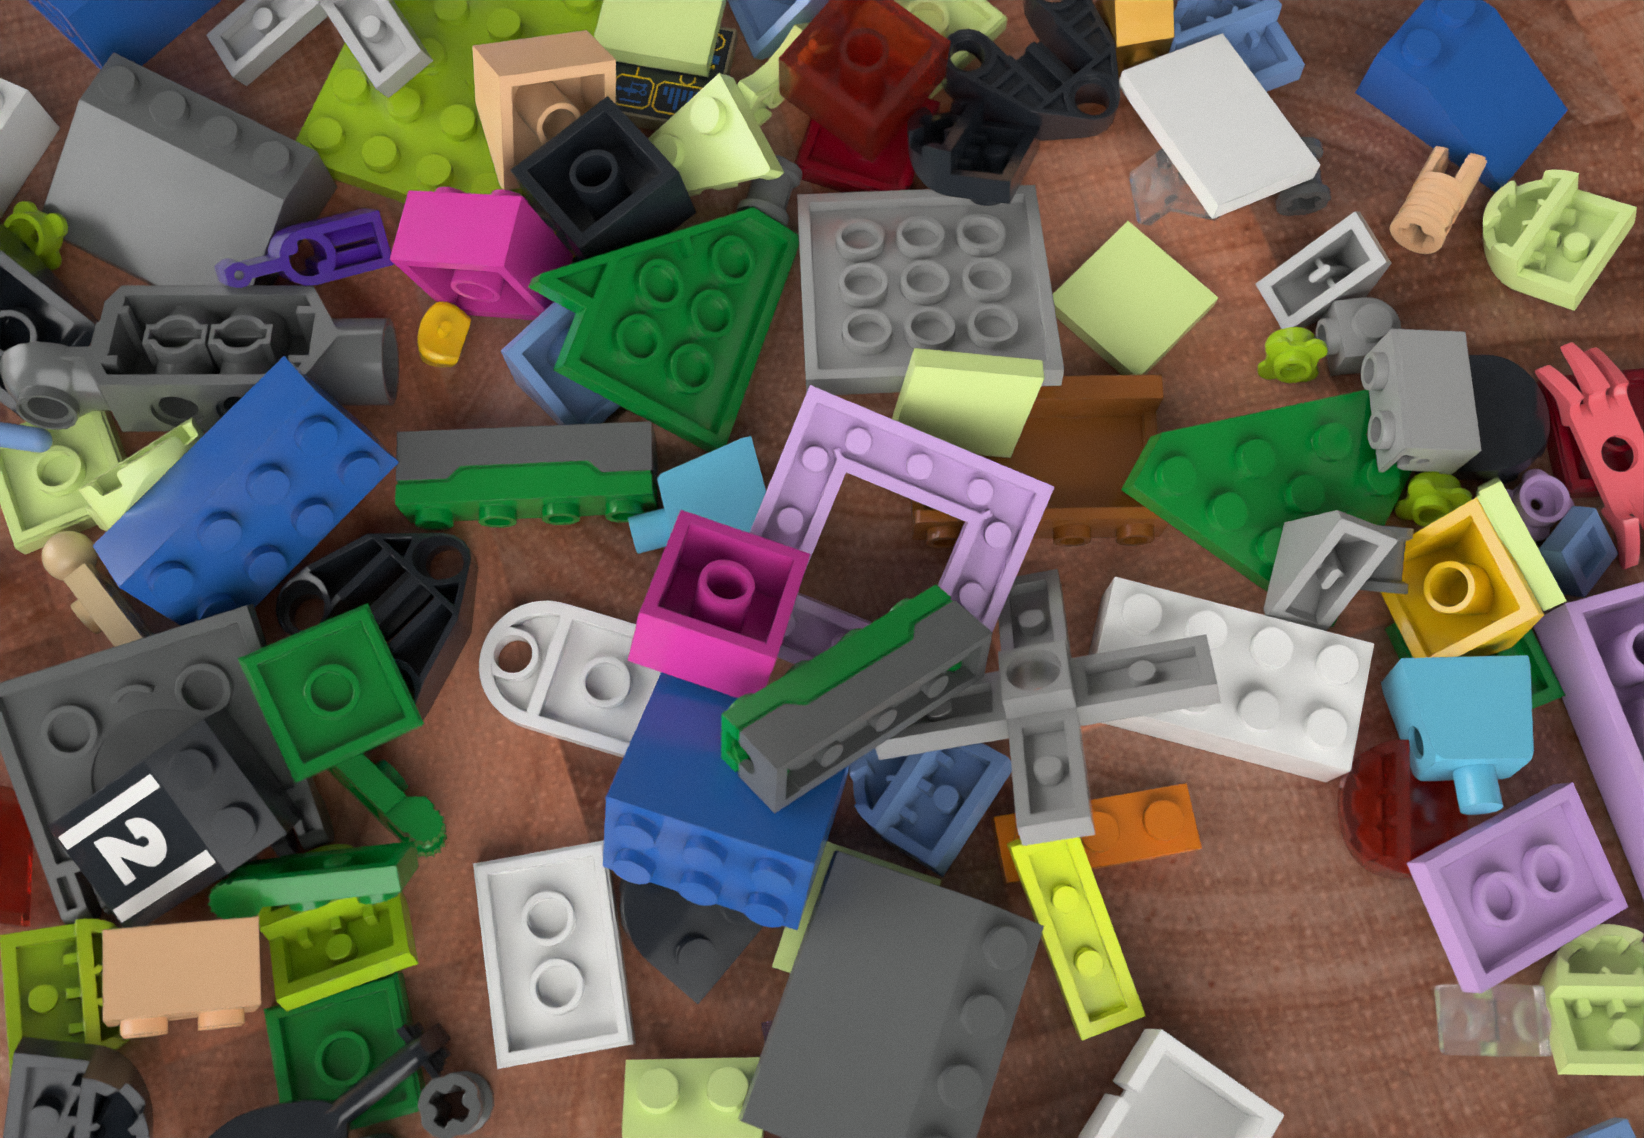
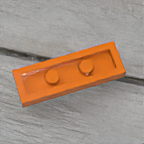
(1126, 829)

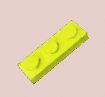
(1077, 935)

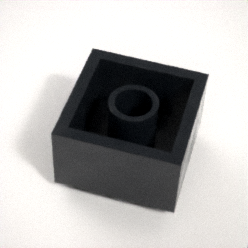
(603, 184)

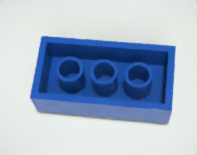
(245, 501)

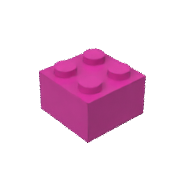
(477, 251)
(718, 606)

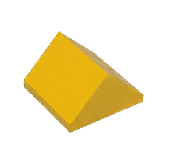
(1461, 590)

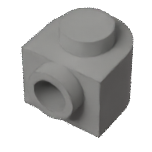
(1352, 330)

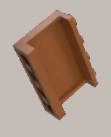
(1085, 446)

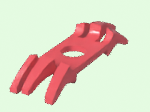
(1591, 425)

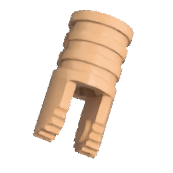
(1435, 202)

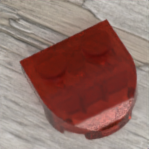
(1391, 814)

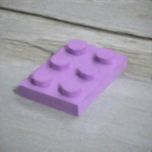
(1517, 887)

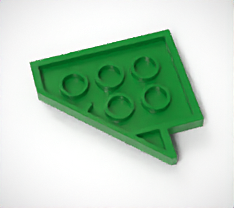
(676, 320)
(1249, 474)

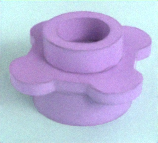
(1551, 496)

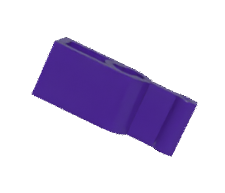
(328, 262)

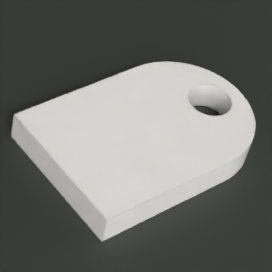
(577, 675)

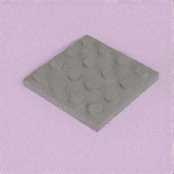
(920, 274)

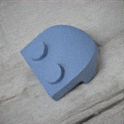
(1249, 28)
(928, 799)

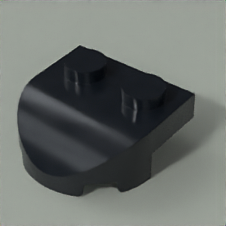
(970, 156)
(1510, 420)
(681, 938)
(75, 1093)

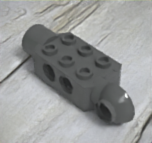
(196, 354)

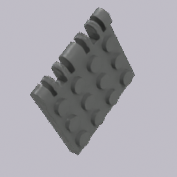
(105, 712)

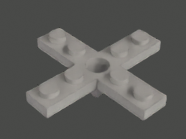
(373, 30)
(1047, 722)

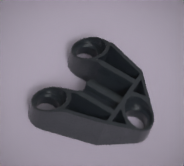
(1044, 86)
(397, 583)

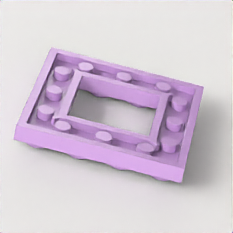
(842, 437)

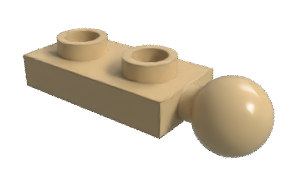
(99, 601)

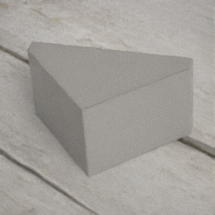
(1333, 267)
(1323, 566)

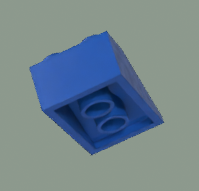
(1464, 86)

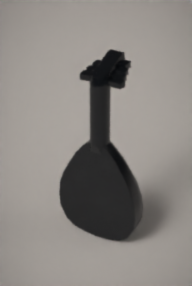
(333, 1117)

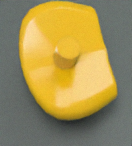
(442, 334)

